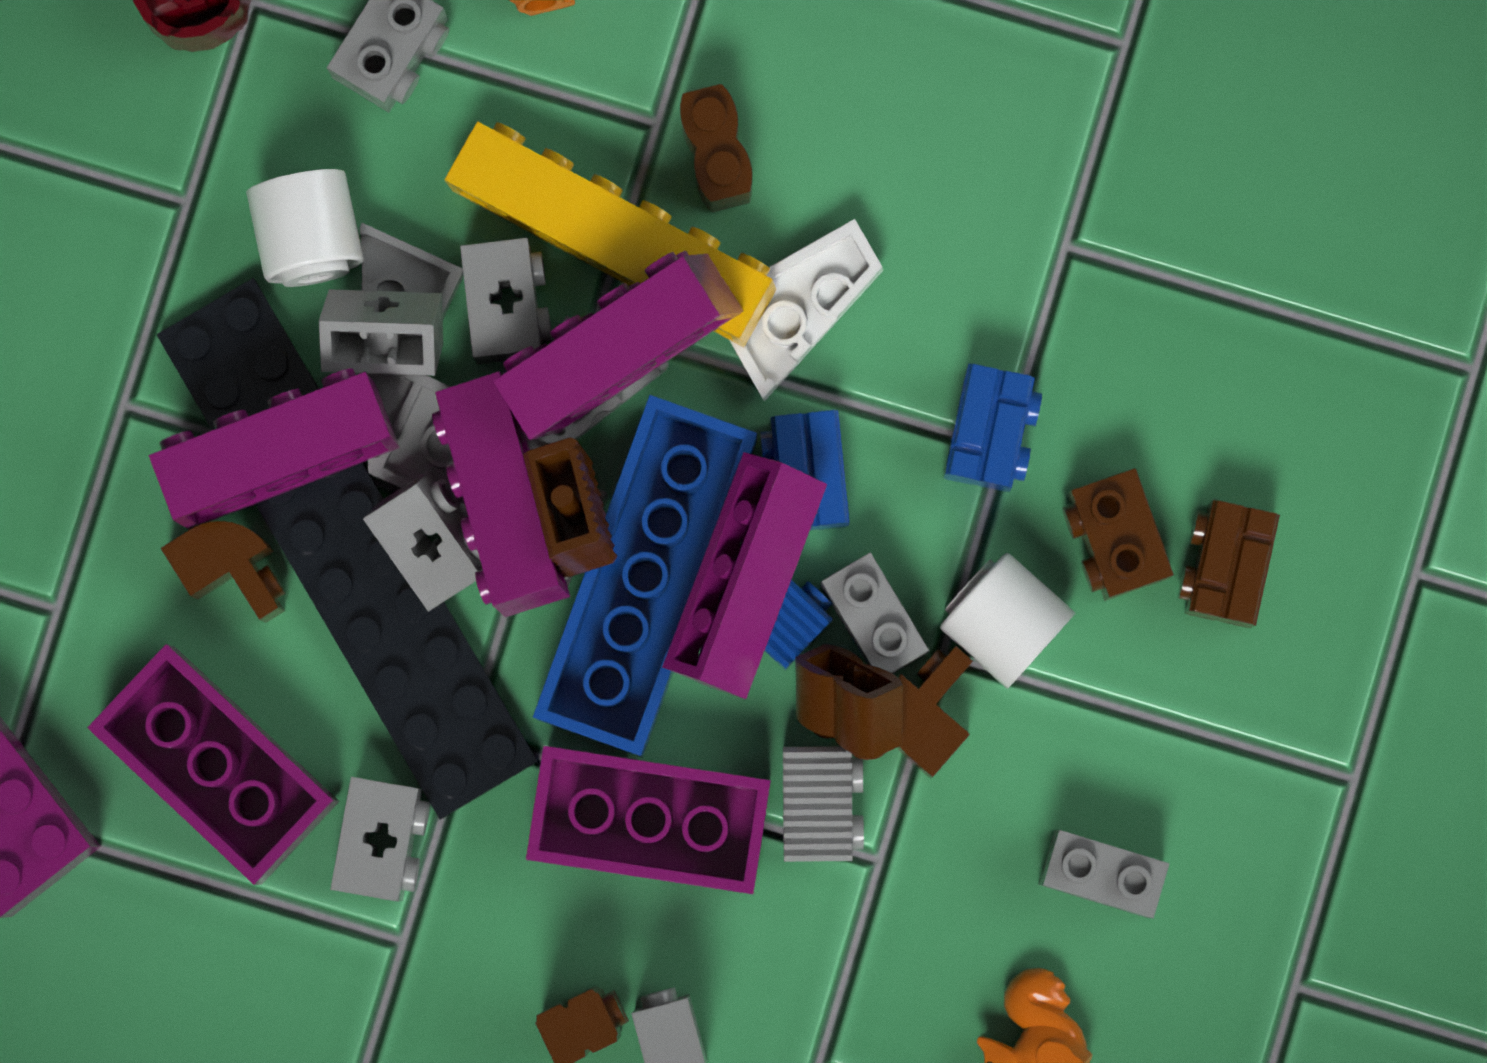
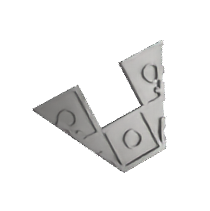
(412, 398)

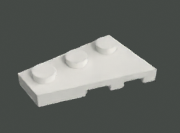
(810, 297)

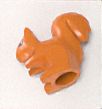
(1037, 1005)

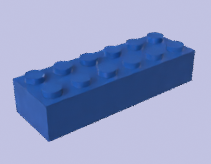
(625, 615)

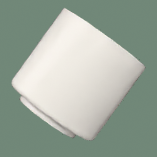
(305, 227)
(1005, 618)

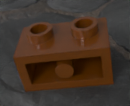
(1117, 534)

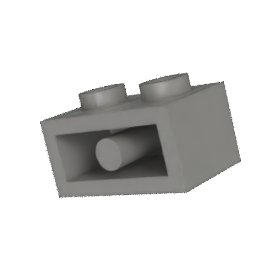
(387, 48)

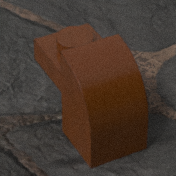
(223, 551)
(928, 731)

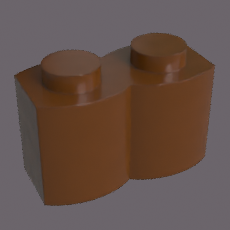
(720, 161)
(849, 701)

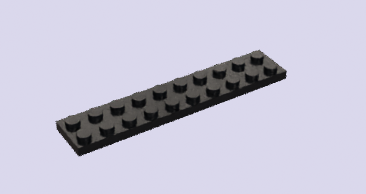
(405, 657)

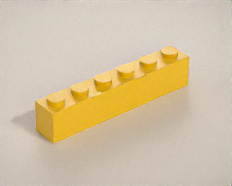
(593, 220)

